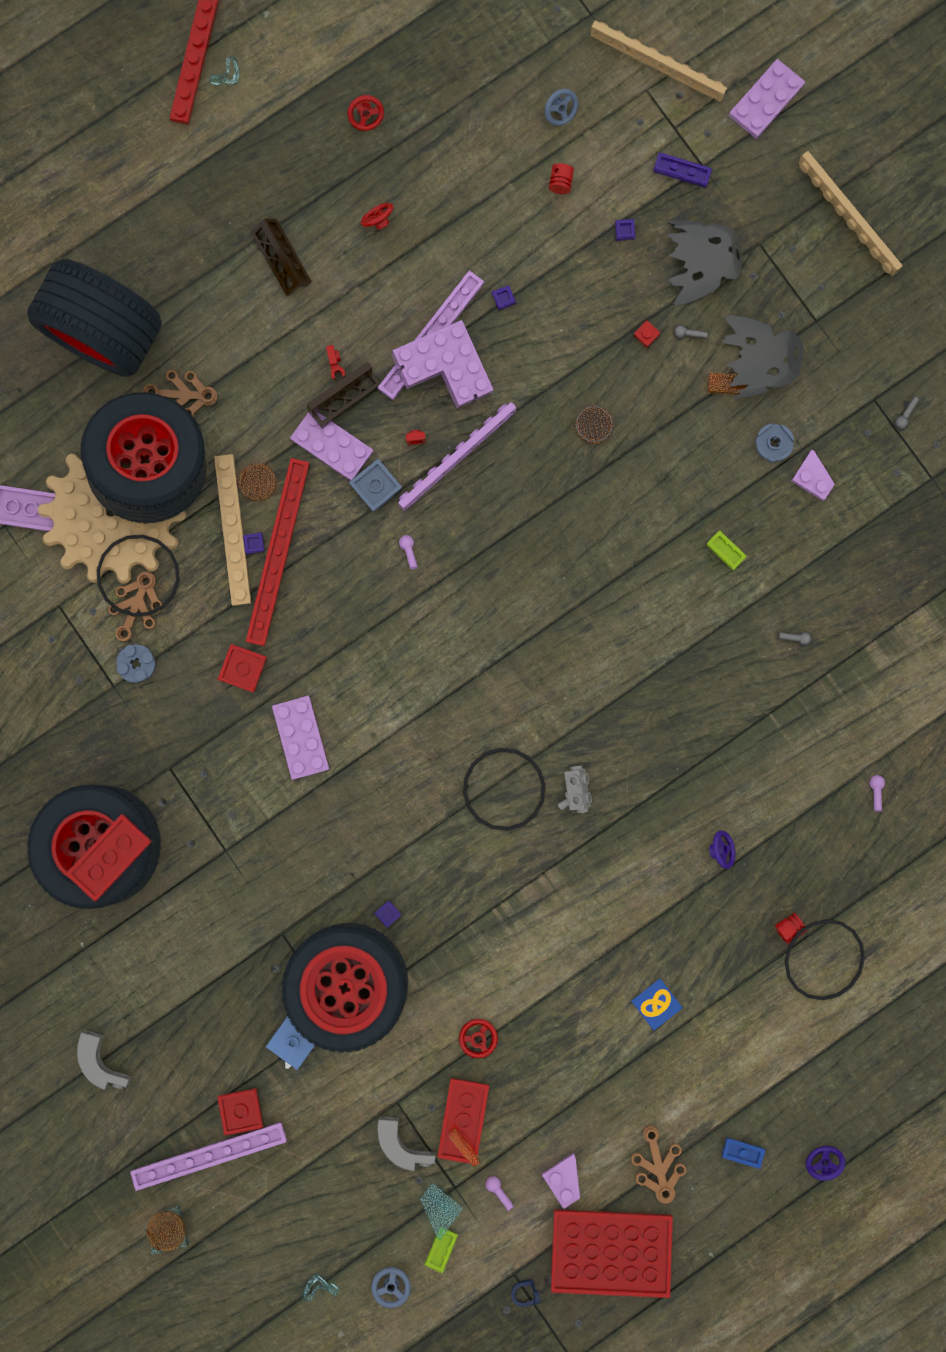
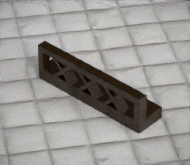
(282, 252)
(339, 389)

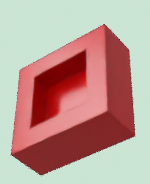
(646, 334)
(415, 437)

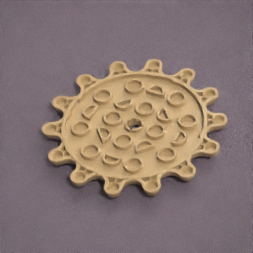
(87, 531)

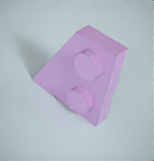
(813, 477)
(564, 1180)

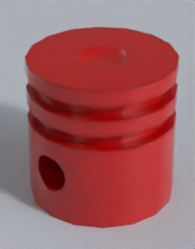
(561, 178)
(789, 927)

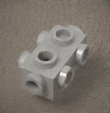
(577, 792)

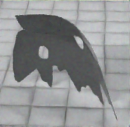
(704, 257)
(762, 356)

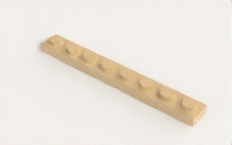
(658, 61)
(850, 214)
(232, 530)

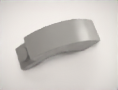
(92, 1065)
(396, 1150)

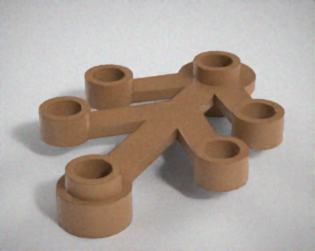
(185, 394)
(136, 603)
(659, 1168)

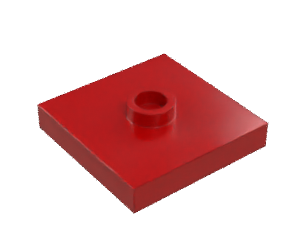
(242, 668)
(240, 1111)

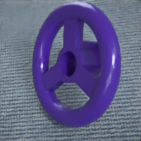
(719, 850)
(827, 1168)

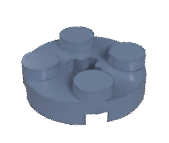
(774, 432)
(130, 654)

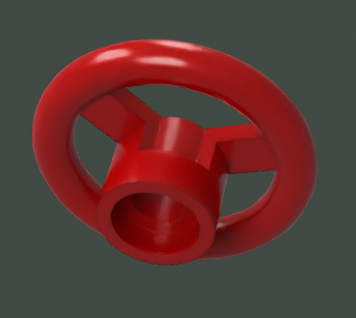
(362, 104)
(377, 216)
(471, 1038)

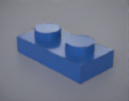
(743, 1152)

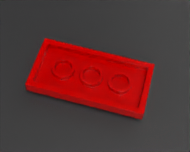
(108, 857)
(466, 1114)

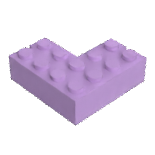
(447, 354)

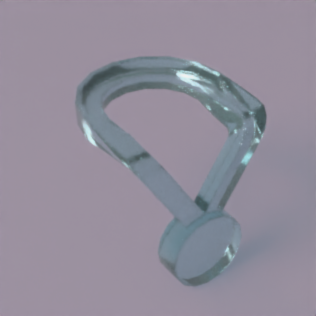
(217, 79)
(330, 1287)

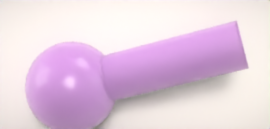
(406, 543)
(877, 783)
(494, 1185)

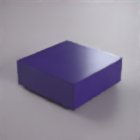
(625, 229)
(503, 297)
(253, 543)
(388, 914)

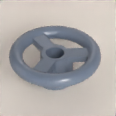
(558, 104)
(392, 1279)

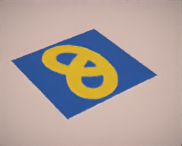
(657, 1004)

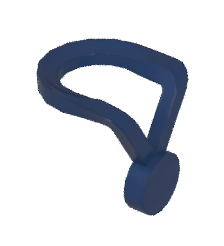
(529, 1282)

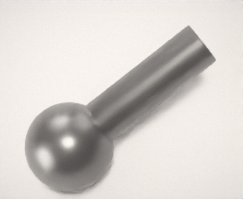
(680, 332)
(901, 422)
(803, 638)

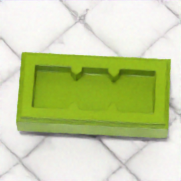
(726, 550)
(441, 1251)

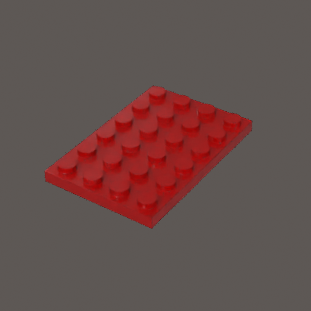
(611, 1253)

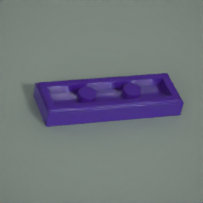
(682, 170)

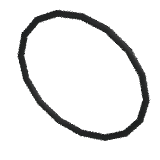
(137, 537)
(466, 782)
(794, 940)

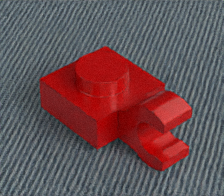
(334, 358)

